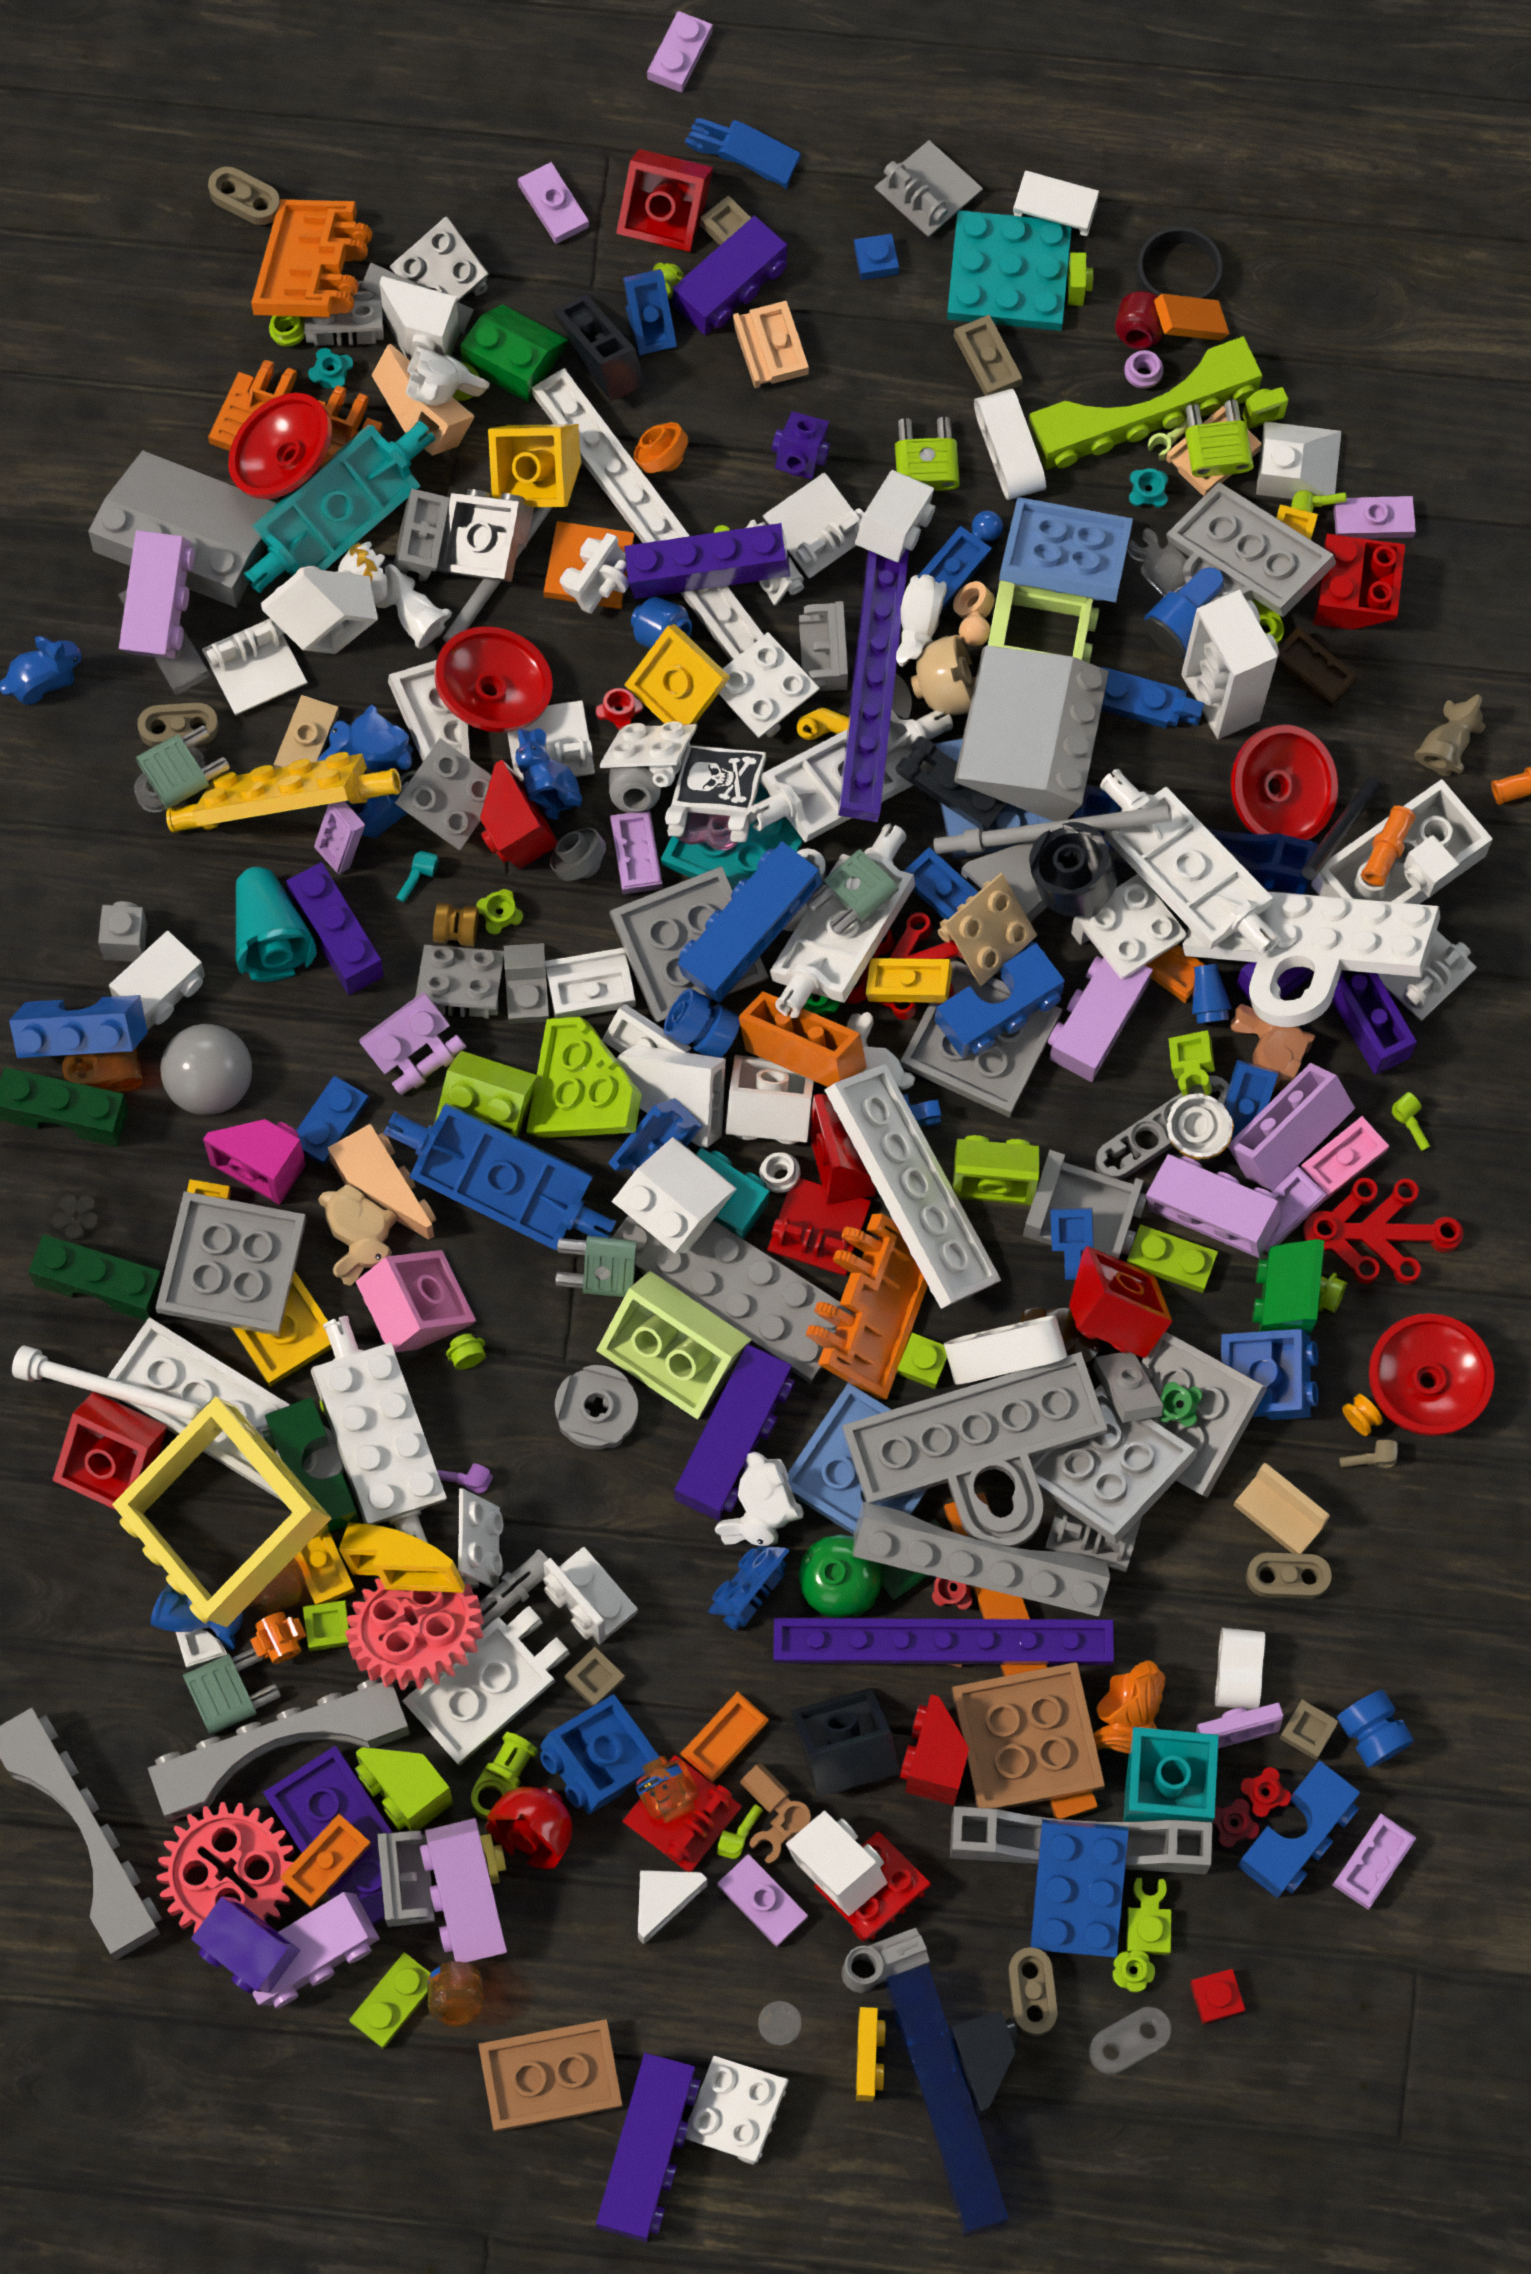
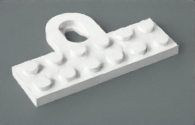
(1327, 938)

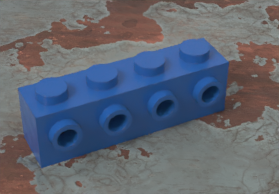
(749, 921)

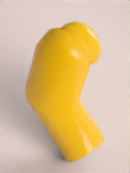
(820, 723)

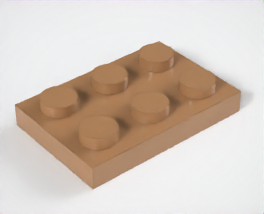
(550, 2075)

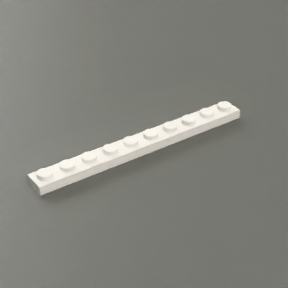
(641, 505)

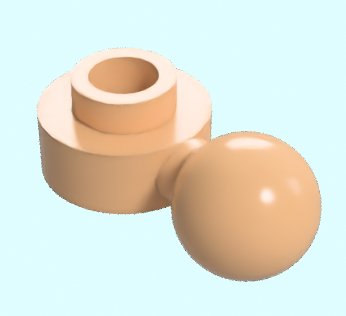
(973, 605)

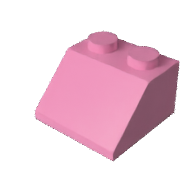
(415, 1299)

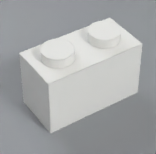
(895, 516)
(160, 978)
(837, 1862)

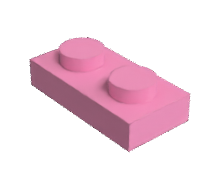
(1345, 1157)

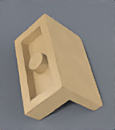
(1282, 1510)

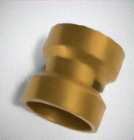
(446, 924)

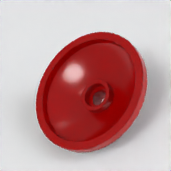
(280, 446)
(494, 663)
(1301, 780)
(1435, 1349)

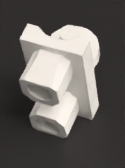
(600, 575)

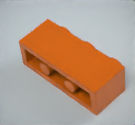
(802, 1044)

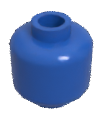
(653, 618)

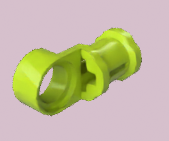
(499, 1774)

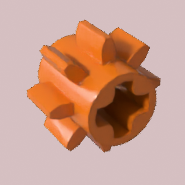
(278, 1637)

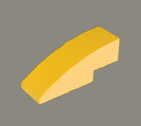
(398, 1559)

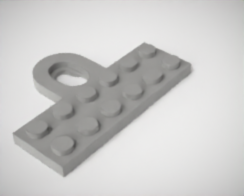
(974, 1432)

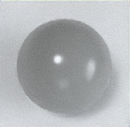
(206, 1069)

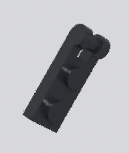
(968, 803)

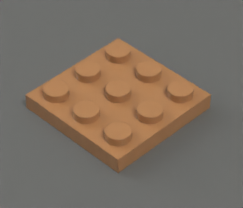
(1028, 1737)

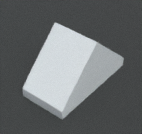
(664, 1896)

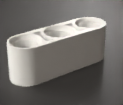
(1010, 444)
(1005, 1349)

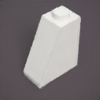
(688, 1077)

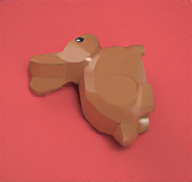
(1278, 1046)

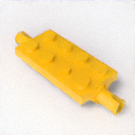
(284, 789)

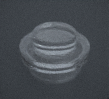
(779, 2023)

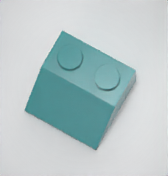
(1171, 1776)

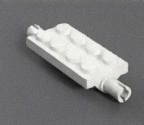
(810, 784)
(1190, 869)
(832, 963)
(377, 1432)

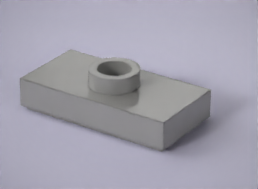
(1128, 1386)

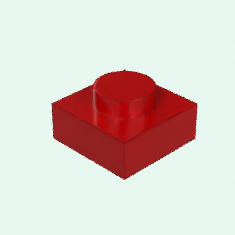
(1217, 1996)

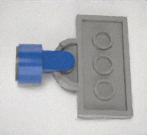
(1229, 550)

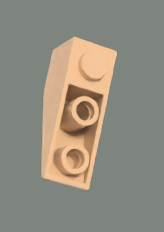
(445, 421)
(367, 1165)

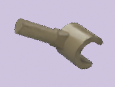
(1384, 1456)

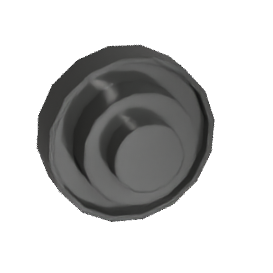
(578, 854)

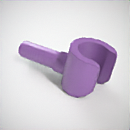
(476, 1480)

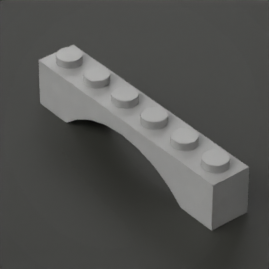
(1040, 1576)
(194, 1779)
(1016, 1838)
(116, 1907)

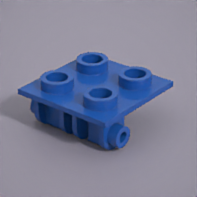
(757, 1568)

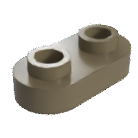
(247, 195)
(177, 720)
(1287, 1575)
(1032, 1992)

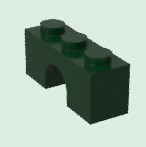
(87, 1110)
(118, 1282)
(296, 1434)

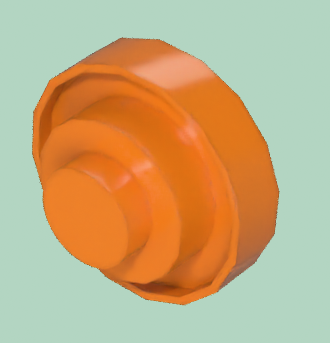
(661, 448)

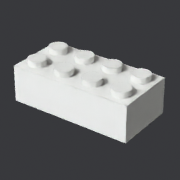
(1229, 663)
(1437, 814)

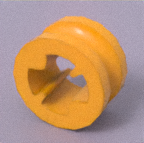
(1362, 1414)

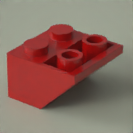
(1361, 585)
(939, 1759)

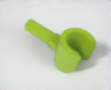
(1307, 501)
(1404, 1111)
(732, 1844)

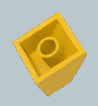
(535, 462)

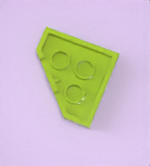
(580, 1085)

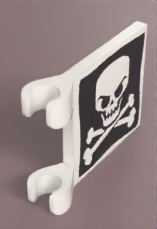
(718, 784)

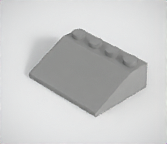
(185, 503)
(1032, 730)

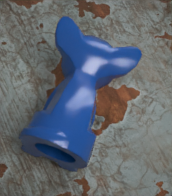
(174, 1615)

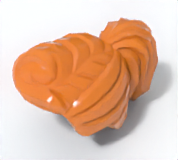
(1129, 1704)

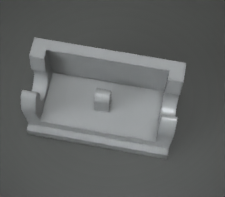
(421, 533)
(824, 645)
(404, 1879)

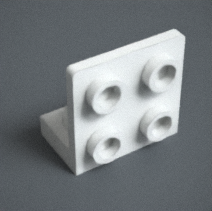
(1130, 928)
(589, 1594)

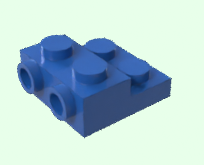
(1280, 1363)
(597, 1754)

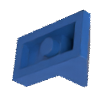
(649, 312)

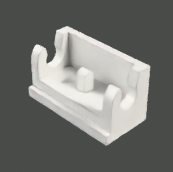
(1056, 201)

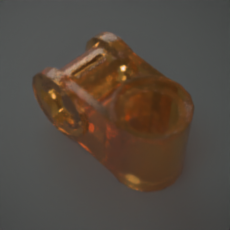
(105, 1070)

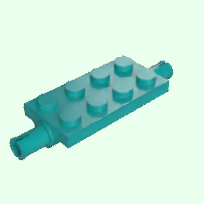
(338, 503)

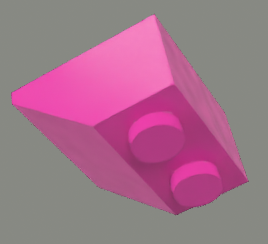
(258, 1156)

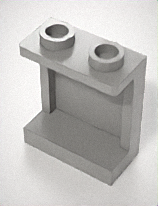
(1075, 1187)

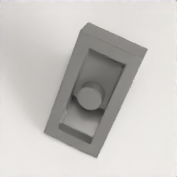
(526, 983)

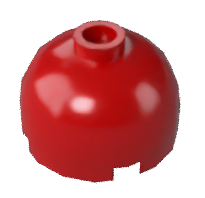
(533, 1823)

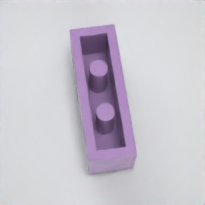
(156, 595)
(1096, 1018)
(1291, 1126)
(1214, 1205)
(463, 1891)
(325, 1939)

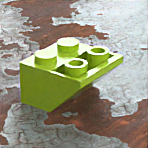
(488, 1091)
(408, 1784)

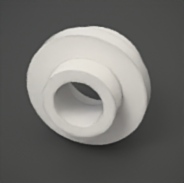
(777, 1162)

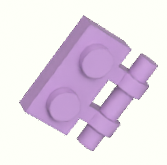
(404, 1034)

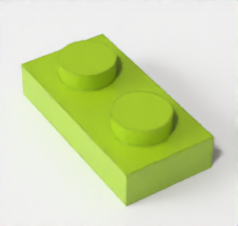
(1172, 1258)
(392, 2001)

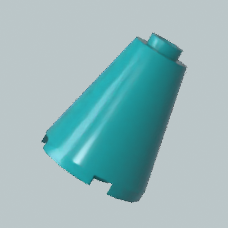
(269, 929)

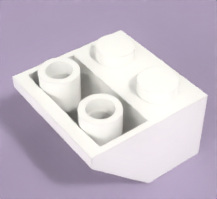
(322, 608)

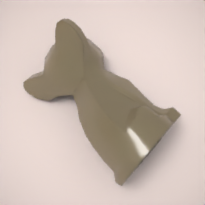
(1446, 743)

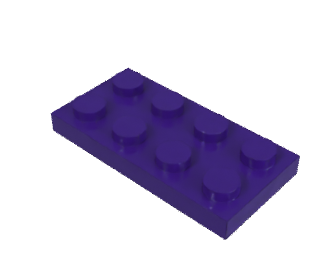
(309, 1803)

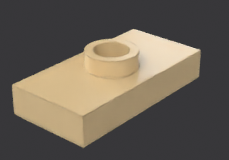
(307, 732)

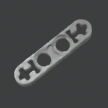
(1154, 1122)

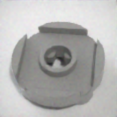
(584, 1387)

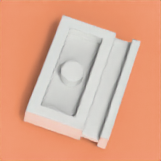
(590, 983)

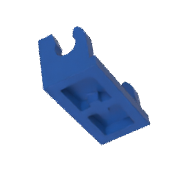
(657, 1128)

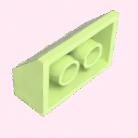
(673, 1344)

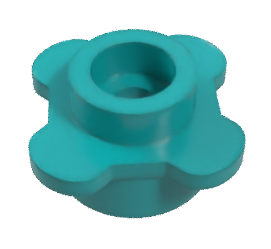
(326, 378)
(1151, 478)

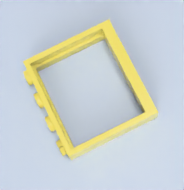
(269, 1559)

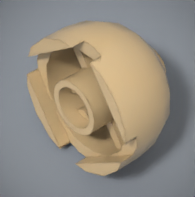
(945, 676)

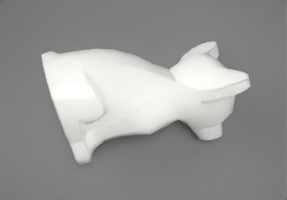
(415, 611)

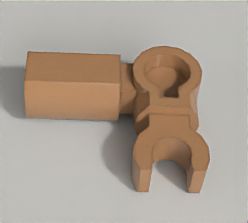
(773, 1797)

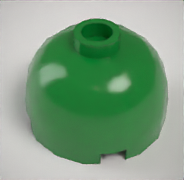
(836, 1580)

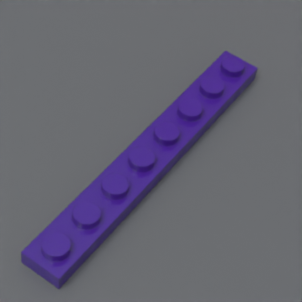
(872, 688)
(943, 1641)

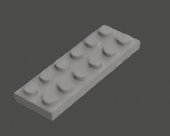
(741, 1289)

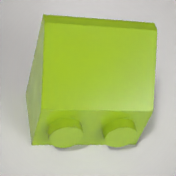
(995, 1170)

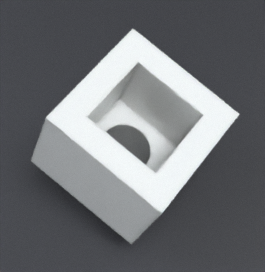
(1430, 866)

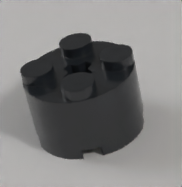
(1073, 870)

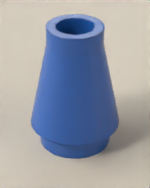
(1209, 995)

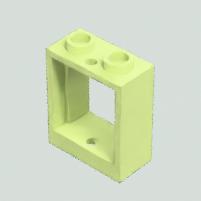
(1048, 600)

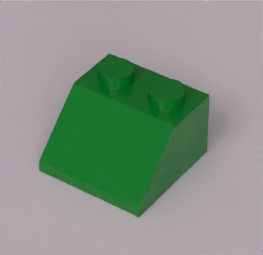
(512, 350)
(1289, 1286)

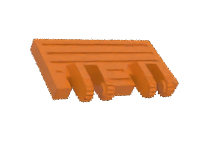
(307, 259)
(249, 394)
(884, 1304)

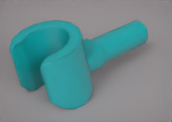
(423, 863)

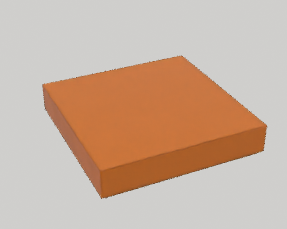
(566, 554)

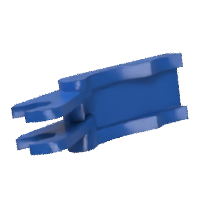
(746, 147)

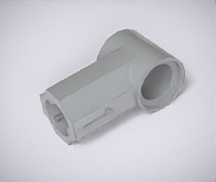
(887, 1958)

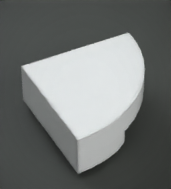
(199, 1648)

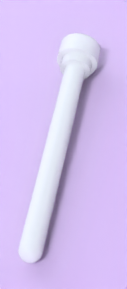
(32, 1365)

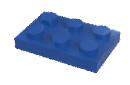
(1079, 1888)

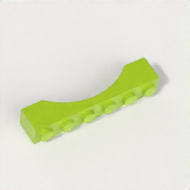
(1075, 430)

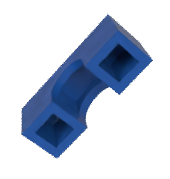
(974, 1024)
(105, 1027)
(1277, 1860)

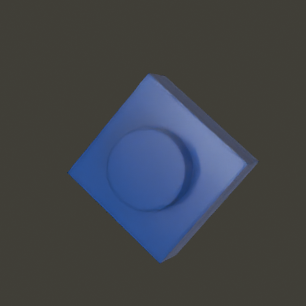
(876, 257)

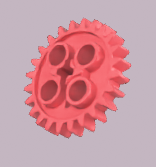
(415, 1627)
(253, 1844)

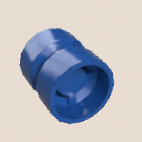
(705, 1026)
(1375, 1728)

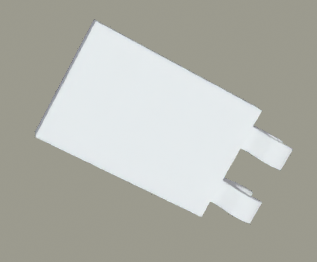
(489, 1690)

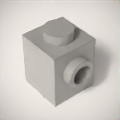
(122, 931)

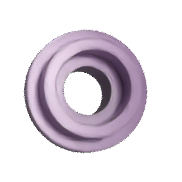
(1147, 360)

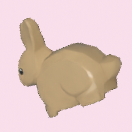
(360, 1226)

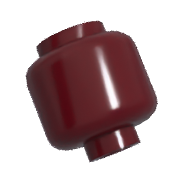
(1138, 321)

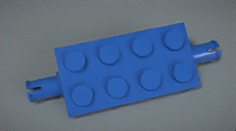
(500, 1176)

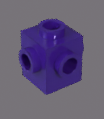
(801, 445)

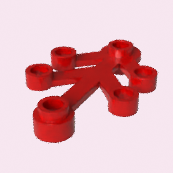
(903, 951)
(1376, 1233)

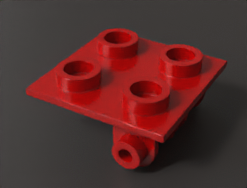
(812, 1229)
(692, 1834)
(902, 1888)

